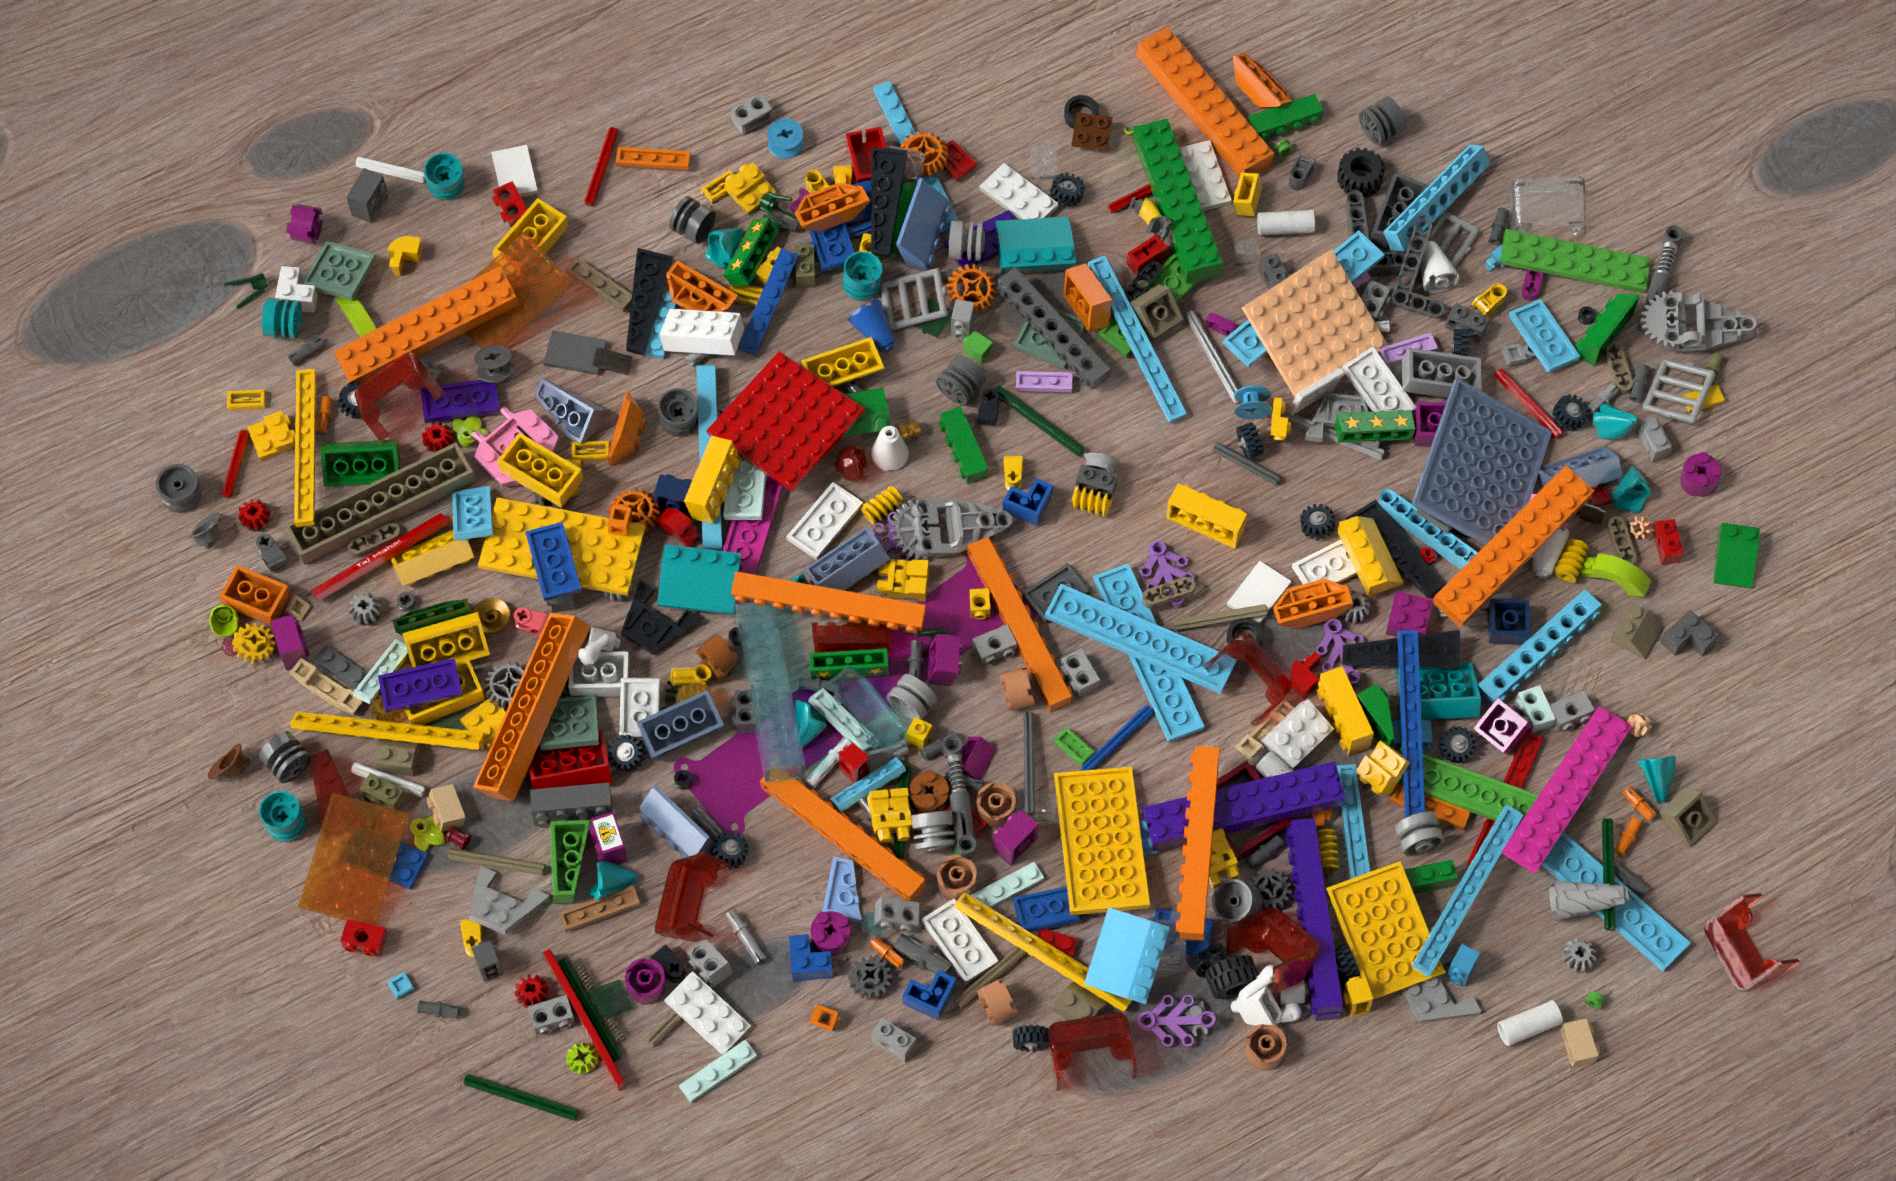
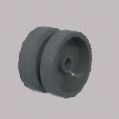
(178, 488)
(1236, 900)

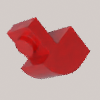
(678, 524)
(1301, 675)

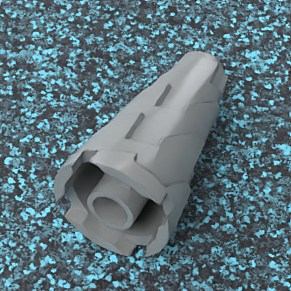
(1582, 898)

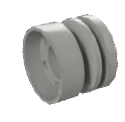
(966, 240)
(933, 830)

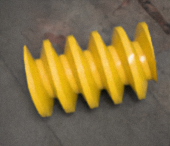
(1092, 502)
(881, 504)
(1571, 560)
(1326, 847)

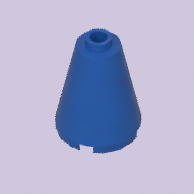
(873, 323)

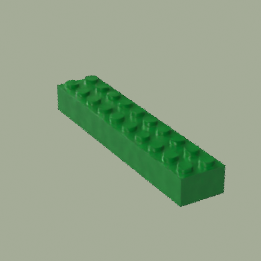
(1177, 201)

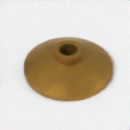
(492, 608)

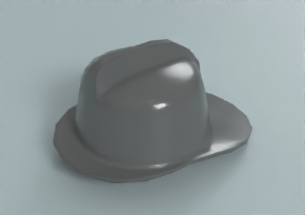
(207, 531)

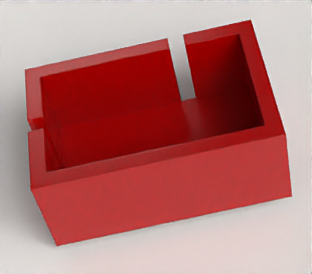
(860, 152)

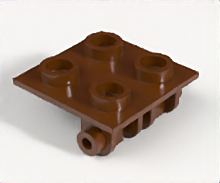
(1092, 131)

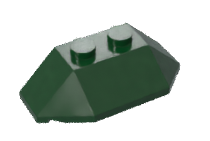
(431, 615)

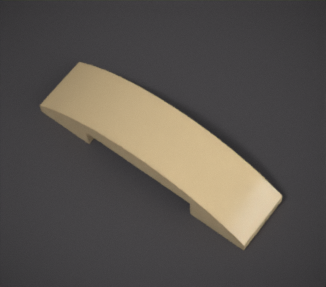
(325, 687)
(1251, 744)

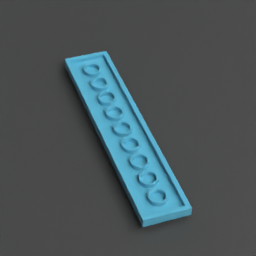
(1356, 257)
(1139, 638)
(1163, 689)
(1634, 920)

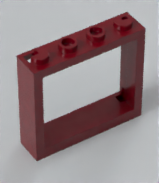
(1262, 839)

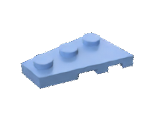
(841, 890)

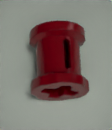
(458, 838)

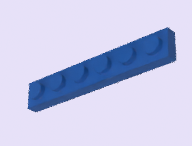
(768, 302)

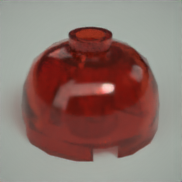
(852, 463)

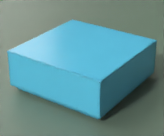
(400, 985)

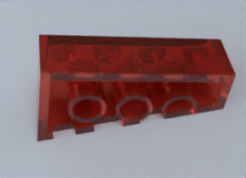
(850, 637)
(326, 781)

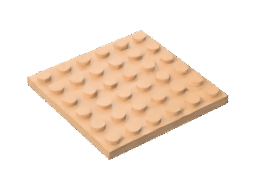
(1313, 322)

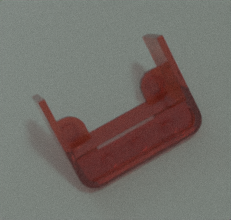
(404, 369)
(1248, 648)
(684, 896)
(1282, 937)
(1736, 949)
(1088, 1034)

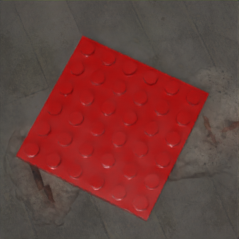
(786, 421)

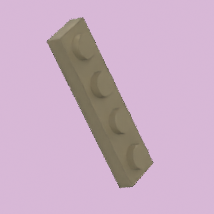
(599, 284)

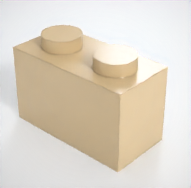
(446, 807)
(1579, 1042)

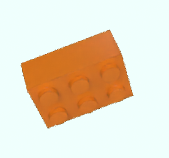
(1087, 297)
(255, 595)

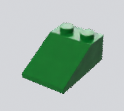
(1736, 555)
(1376, 709)

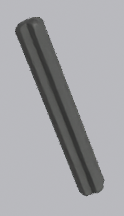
(1246, 463)

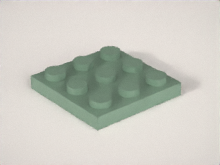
(339, 270)
(1035, 345)
(572, 724)

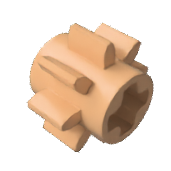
(1641, 527)
(1639, 724)

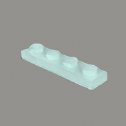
(388, 663)
(839, 718)
(1009, 886)
(718, 1071)

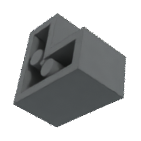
(1692, 631)

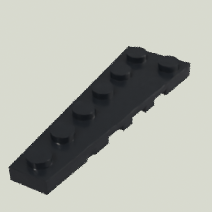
(886, 183)
(646, 296)
(1404, 555)
(1434, 649)

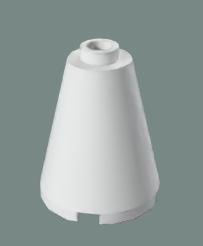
(1437, 270)
(889, 450)
(1547, 557)

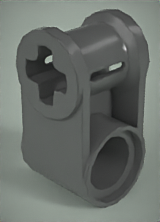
(1301, 169)
(271, 553)

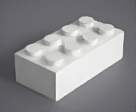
(701, 331)

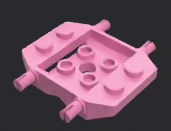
(496, 443)

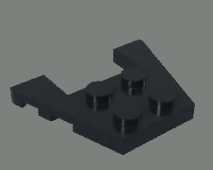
(651, 629)

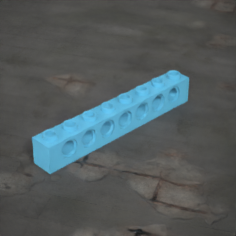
(1437, 196)
(1582, 603)

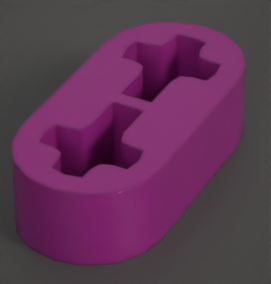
(1529, 283)
(1220, 324)

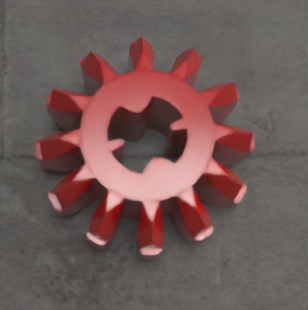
(431, 437)
(259, 519)
(533, 984)

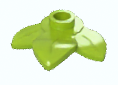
(465, 429)
(428, 835)

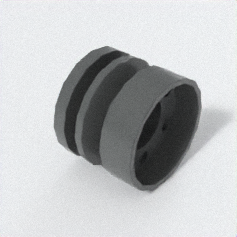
(1382, 120)
(692, 220)
(960, 379)
(677, 403)
(285, 757)

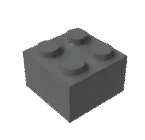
(367, 195)

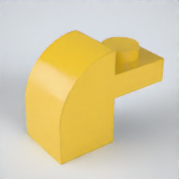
(404, 249)

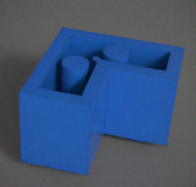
(1029, 505)
(807, 964)
(930, 999)

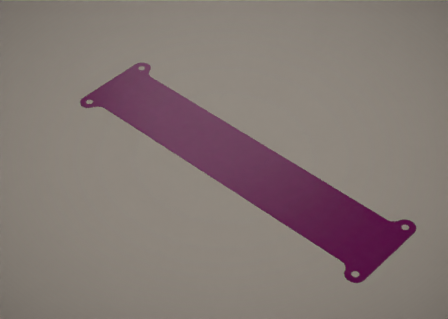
(731, 774)

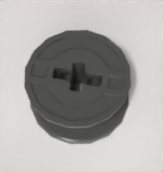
(494, 363)

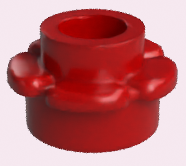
(1428, 559)

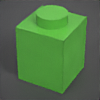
(977, 346)

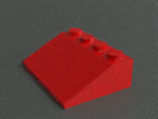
(570, 766)

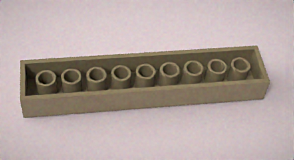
(382, 502)

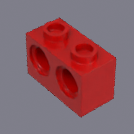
(514, 202)
(1150, 250)

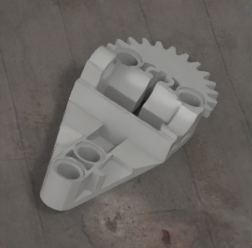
(1710, 323)
(962, 522)

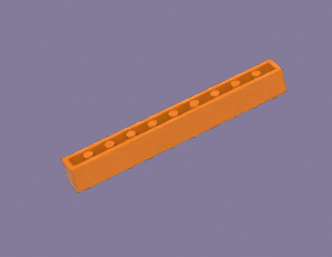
(828, 601)
(1024, 630)
(847, 836)
(1199, 843)

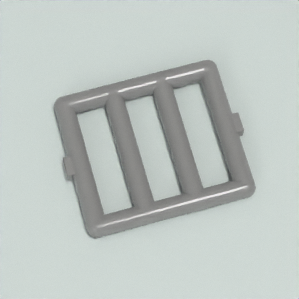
(1458, 224)
(901, 283)
(1697, 404)

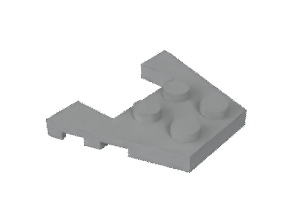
(1327, 413)
(499, 910)
(1432, 1003)

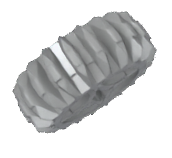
(494, 686)

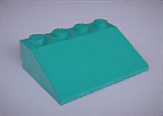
(1035, 245)
(698, 579)
(1447, 692)

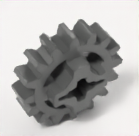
(1276, 884)
(870, 986)

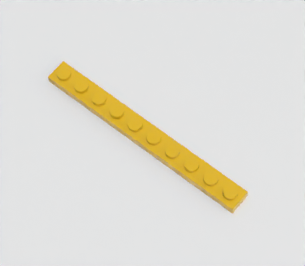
(305, 448)
(387, 730)
(1034, 946)

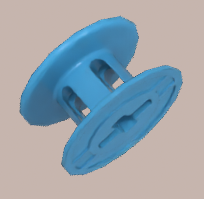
(785, 138)
(1252, 402)

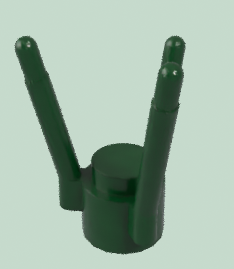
(769, 203)
(257, 282)
(928, 632)

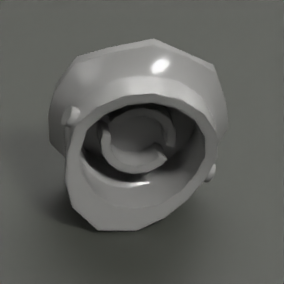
(1101, 461)

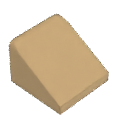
(297, 607)

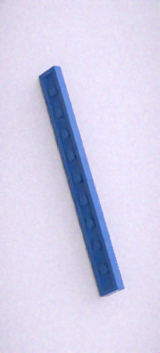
(1411, 722)

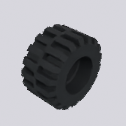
(1365, 161)
(1231, 976)

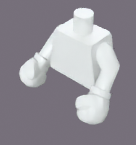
(595, 642)
(1259, 1006)

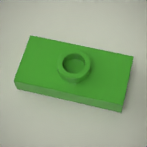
(1073, 746)

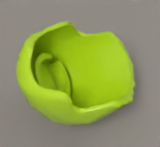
(223, 620)

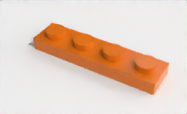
(653, 158)
(1444, 811)

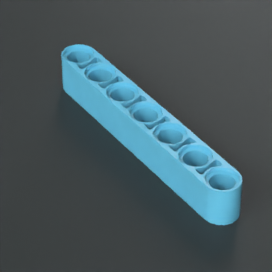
(1424, 527)

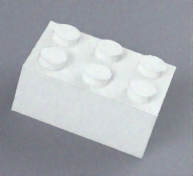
(602, 677)
(1297, 733)

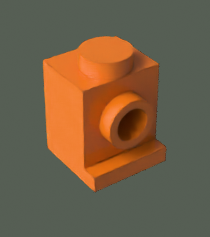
(617, 515)
(816, 1017)

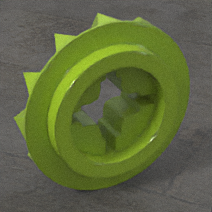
(577, 1065)

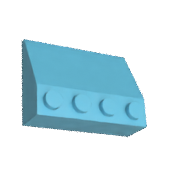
(1127, 955)

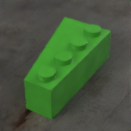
(567, 852)

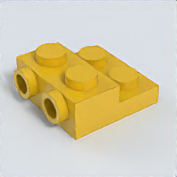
(748, 187)
(1279, 425)
(272, 435)
(484, 719)
(1382, 769)

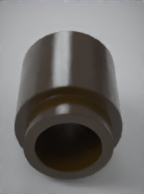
(1591, 513)

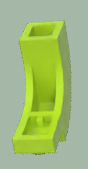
(1619, 571)

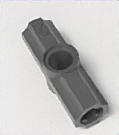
(922, 955)

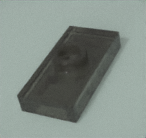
(612, 361)

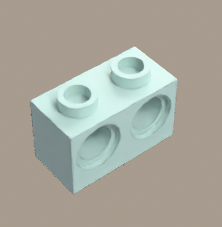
(1539, 708)

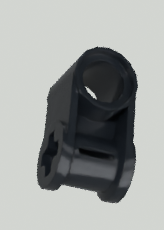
(988, 409)
(1207, 958)
(669, 963)

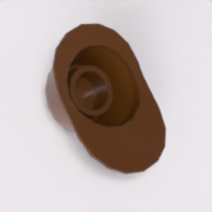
(230, 764)

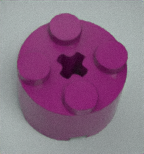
(305, 223)
(1700, 475)
(830, 922)
(649, 971)

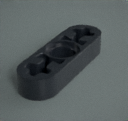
(1144, 275)

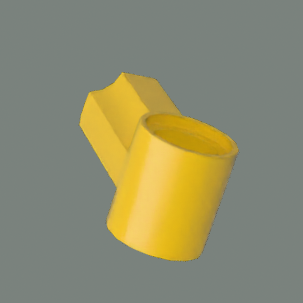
(842, 174)
(683, 676)

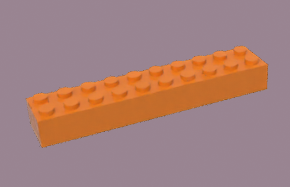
(1204, 103)
(428, 325)
(1513, 546)
(531, 707)

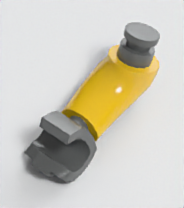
(1151, 215)

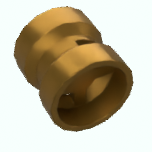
(909, 430)

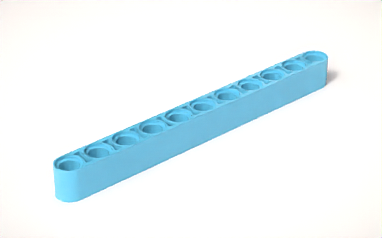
(706, 416)

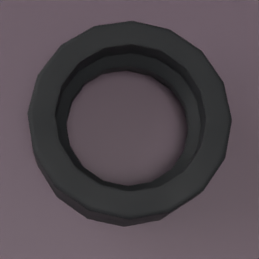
(1075, 101)
(1245, 623)

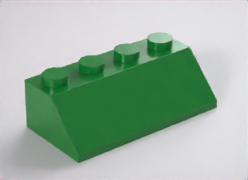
(1607, 327)
(876, 411)
(359, 461)

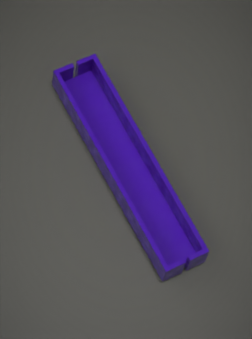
(1252, 804)
(1314, 917)

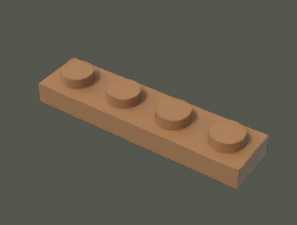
(599, 909)

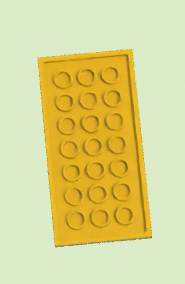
(600, 558)
(1101, 840)

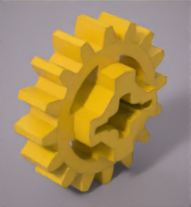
(261, 638)

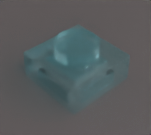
(868, 925)

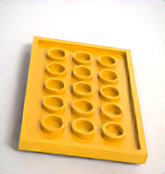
(1382, 928)

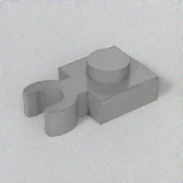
(1516, 354)
(1196, 1010)

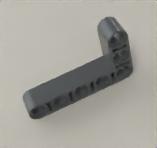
(1357, 209)
(1413, 273)

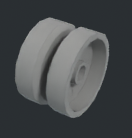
(911, 697)
(1419, 833)

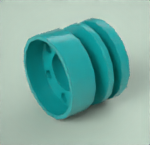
(444, 176)
(862, 276)
(280, 317)
(282, 816)

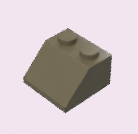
(1157, 310)
(1636, 631)
(396, 757)
(1688, 816)
(1078, 1003)

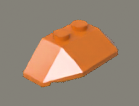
(1258, 83)
(831, 206)
(696, 291)
(627, 431)
(1312, 603)

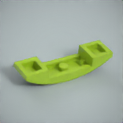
(356, 315)

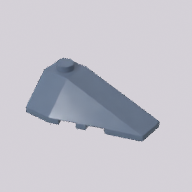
(574, 413)

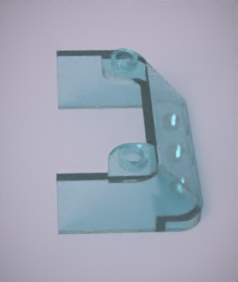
(867, 707)

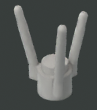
(897, 749)

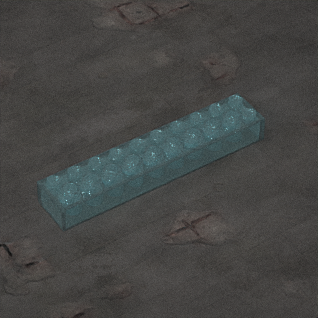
(769, 692)

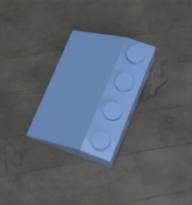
(923, 226)

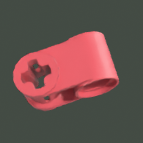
(531, 622)

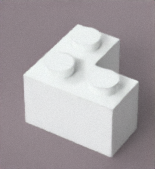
(291, 288)

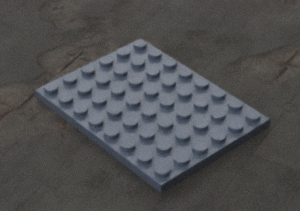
(1480, 463)

